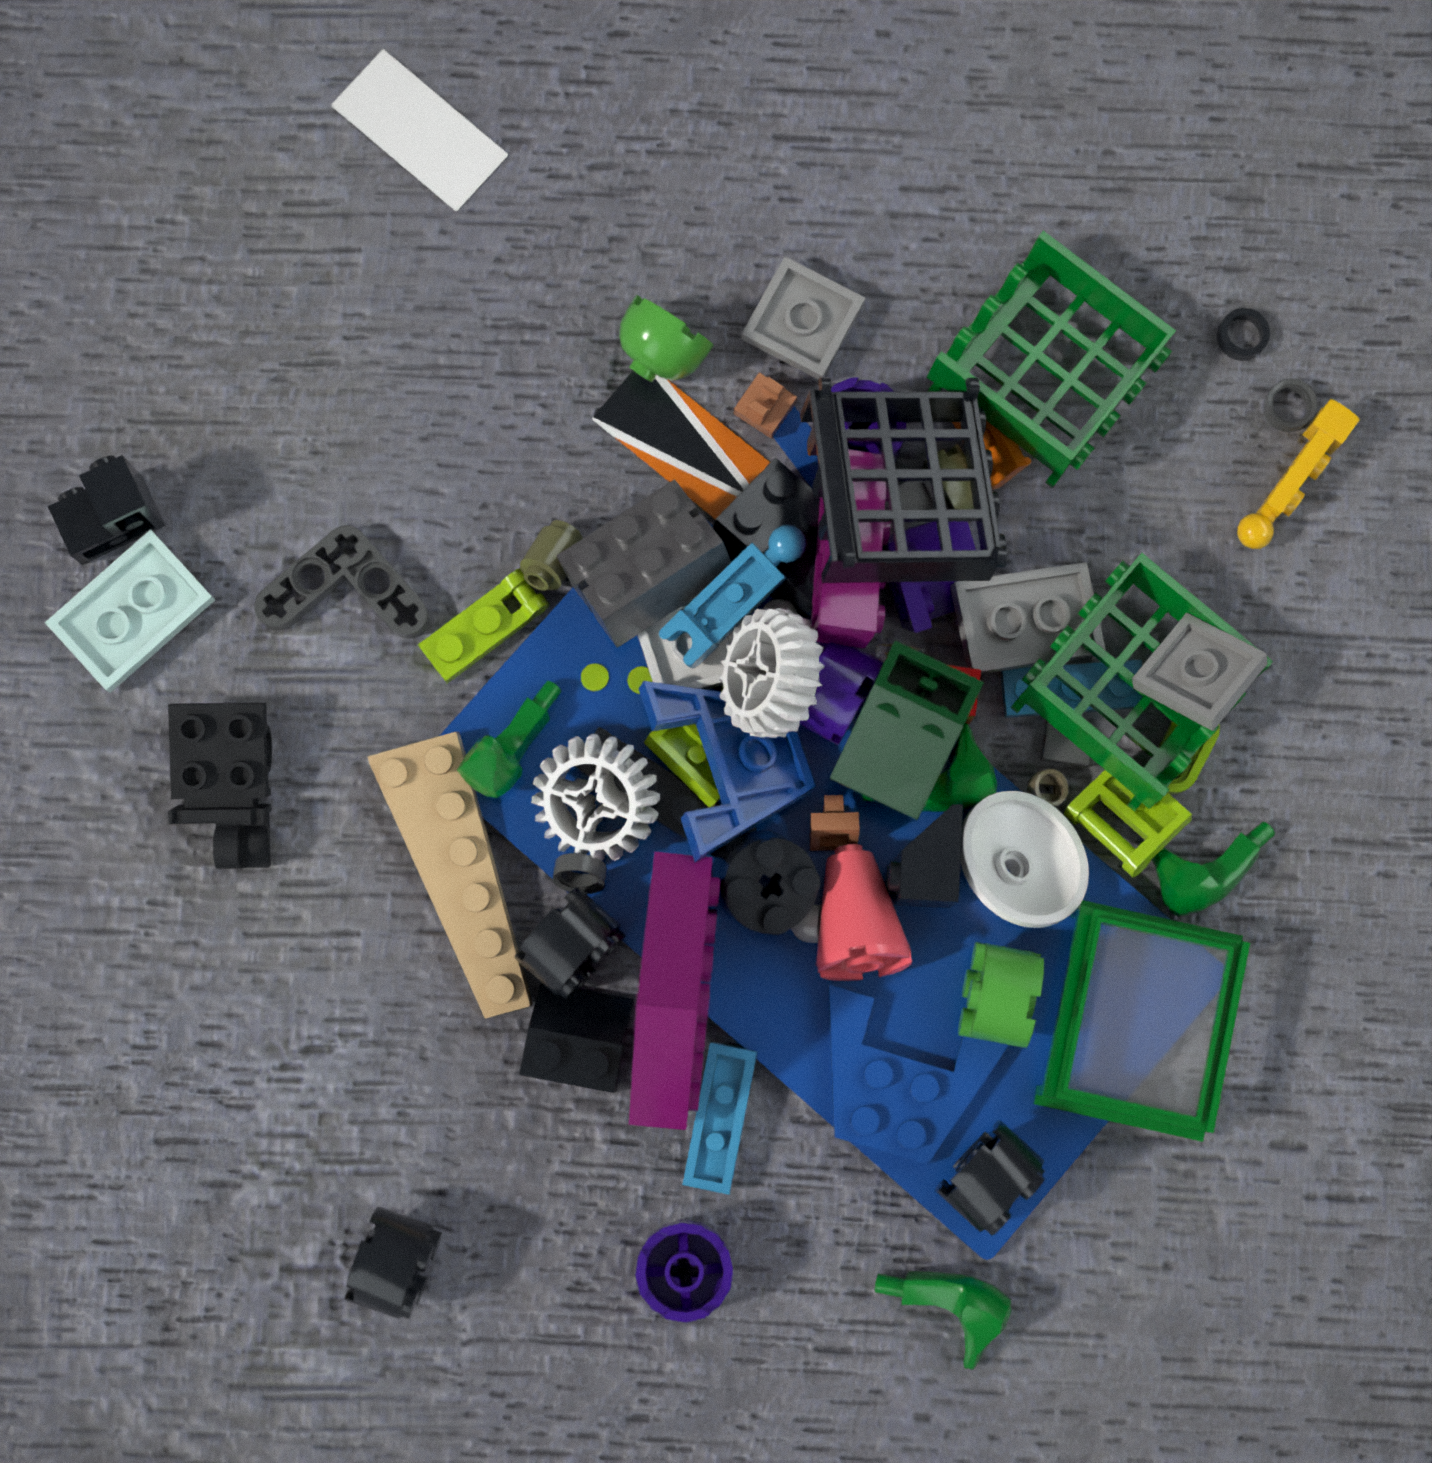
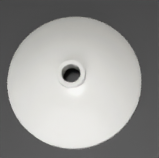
(1038, 850)

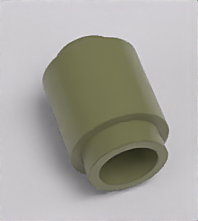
(541, 563)

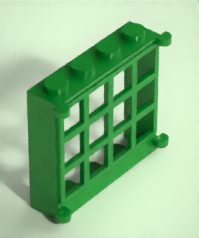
(998, 311)
(1174, 755)

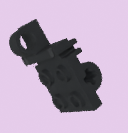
(220, 771)

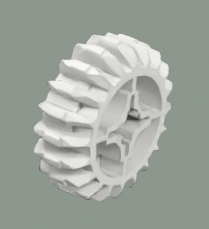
(771, 673)
(558, 791)

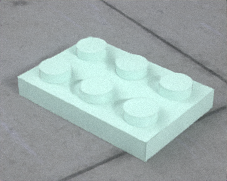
(129, 611)

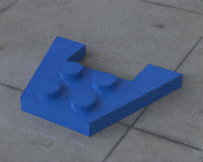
(750, 772)
(894, 1099)

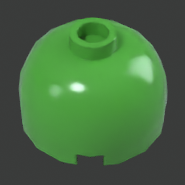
(660, 342)

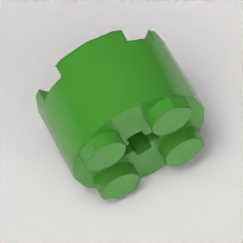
(1001, 994)

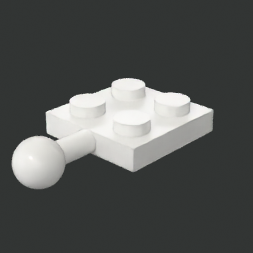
(666, 657)

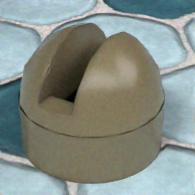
(1049, 778)

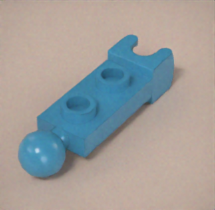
(734, 594)

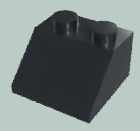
(929, 866)
(577, 1039)

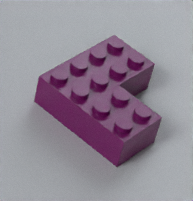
(670, 991)

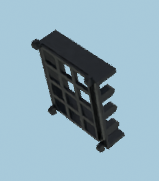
(835, 484)

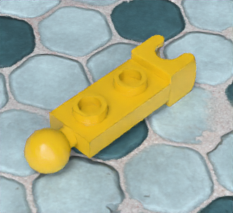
(1325, 434)

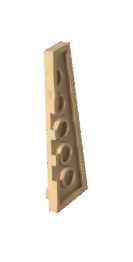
(456, 863)

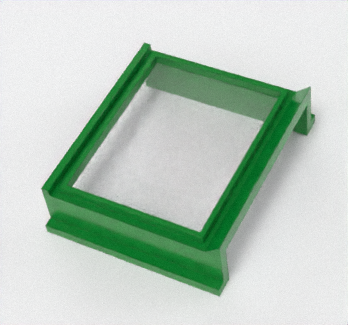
(1144, 1021)

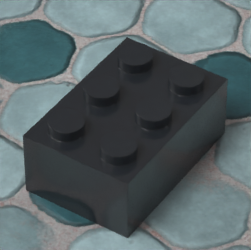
(768, 502)

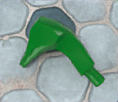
(493, 762)
(965, 781)
(1194, 887)
(975, 1302)

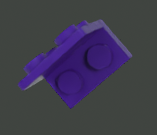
(923, 601)

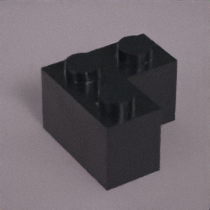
(107, 512)

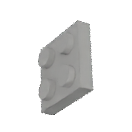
(803, 318)
(1199, 671)

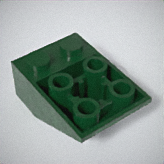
(906, 730)

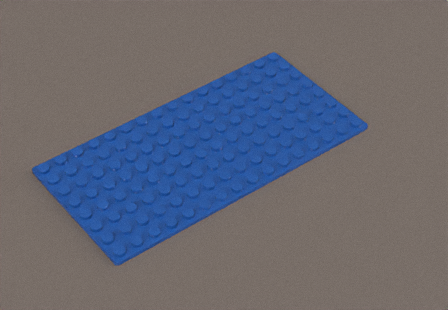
(769, 984)

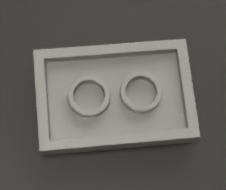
(1020, 615)

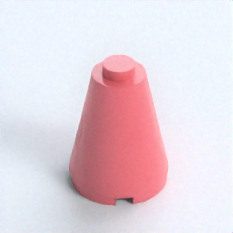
(858, 920)

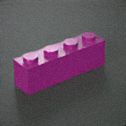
(851, 611)

